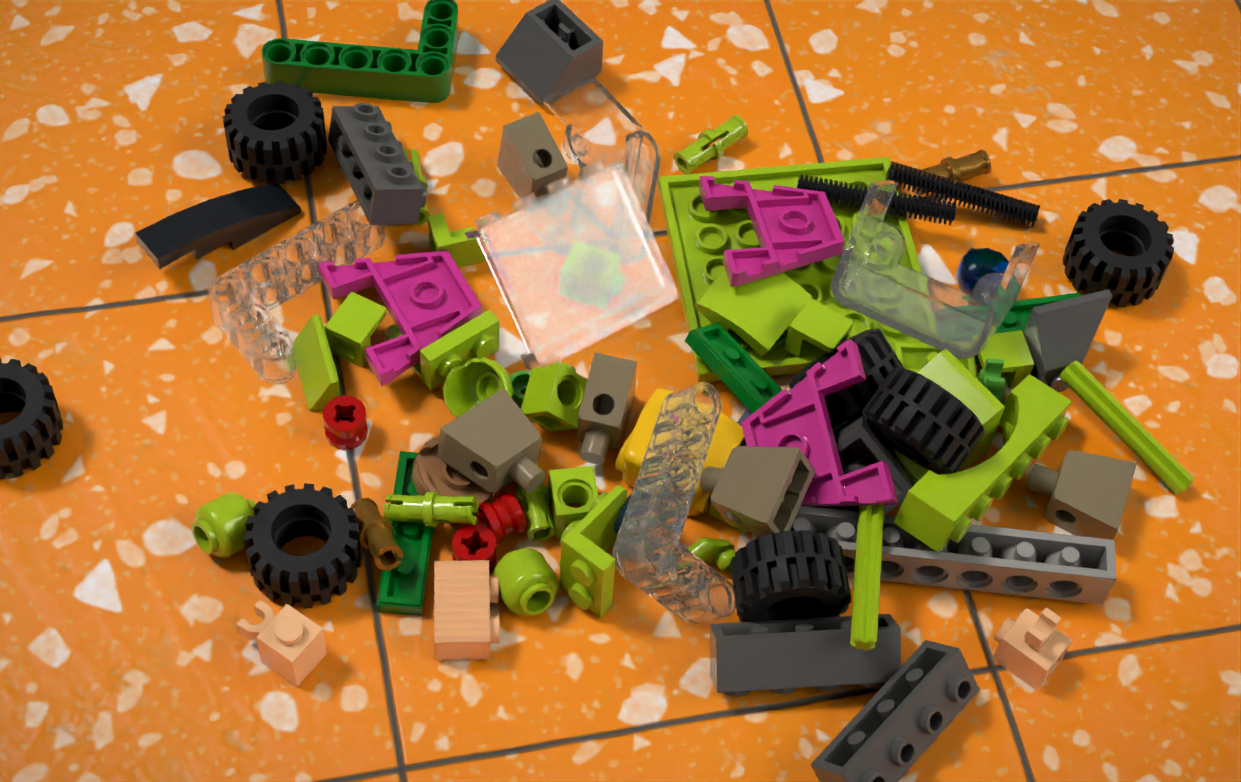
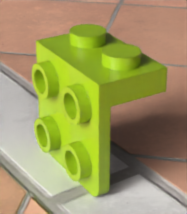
(472, 340)
(584, 564)

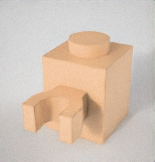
(286, 642)
(1031, 646)

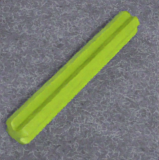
(1126, 427)
(867, 577)

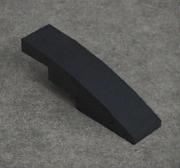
(218, 221)

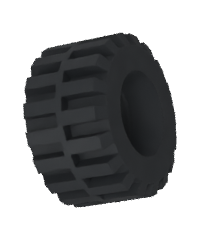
(275, 132)
(1124, 230)
(877, 362)
(923, 421)
(37, 426)
(298, 515)
(790, 577)

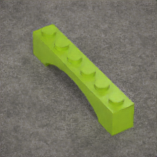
(943, 505)

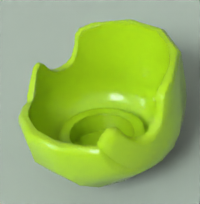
(473, 383)

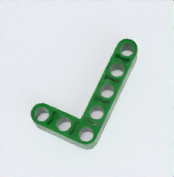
(373, 70)

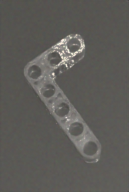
(248, 292)
(652, 526)

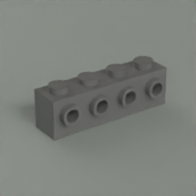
(375, 165)
(800, 655)
(900, 718)

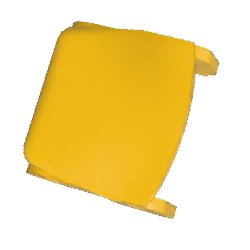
(726, 437)

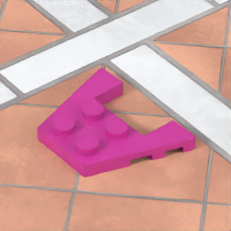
(790, 224)
(422, 295)
(802, 421)

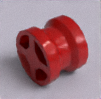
(341, 433)
(502, 516)
(483, 544)

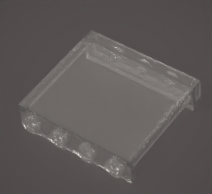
(575, 262)

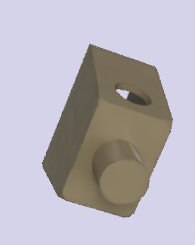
(530, 156)
(606, 406)
(493, 445)
(759, 487)
(1085, 493)

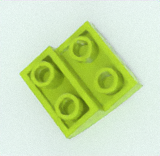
(754, 310)

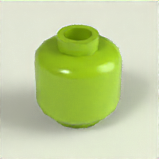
(221, 524)
(526, 582)

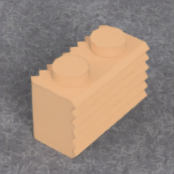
(463, 610)

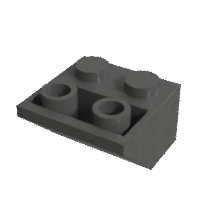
(550, 50)

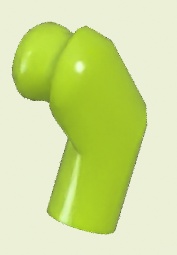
(714, 552)

